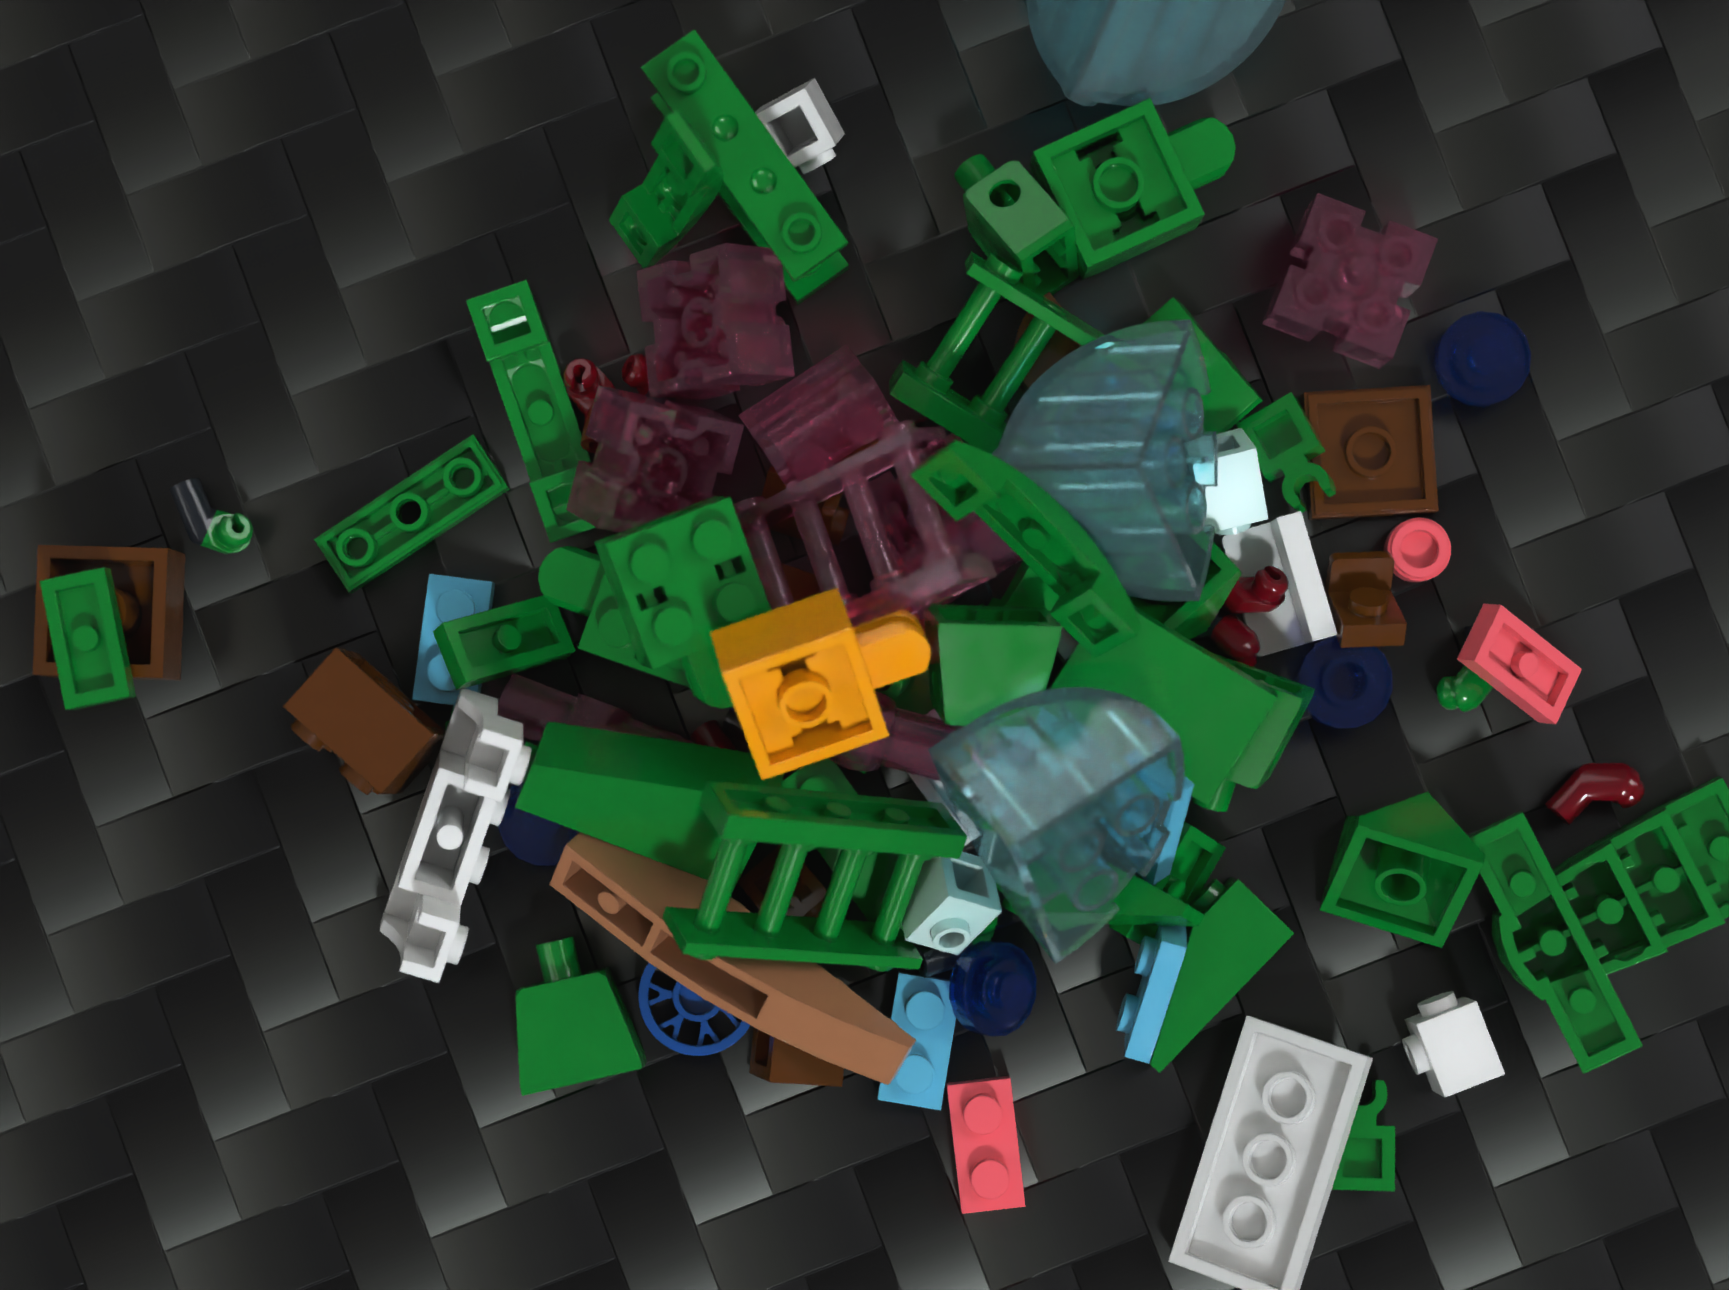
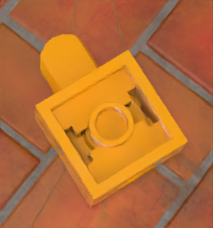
(810, 677)

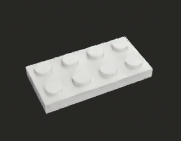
(1270, 1158)

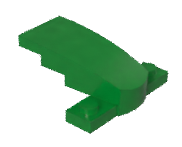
(1606, 909)

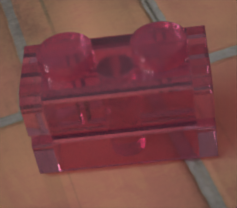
(818, 417)

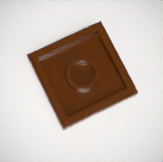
(1375, 452)

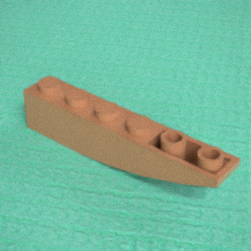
(779, 997)

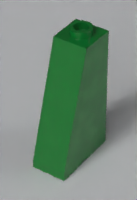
(634, 791)

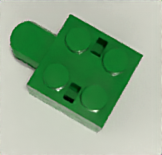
(1135, 184)
(691, 581)
(579, 584)

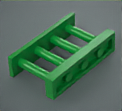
(758, 177)
(983, 418)
(801, 823)

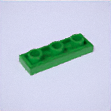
(447, 494)

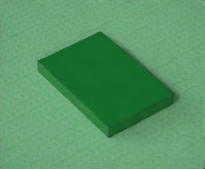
(1191, 689)

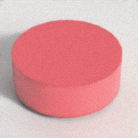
(1418, 549)

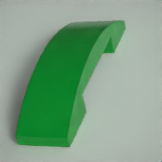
(672, 195)
(534, 400)
(1042, 534)

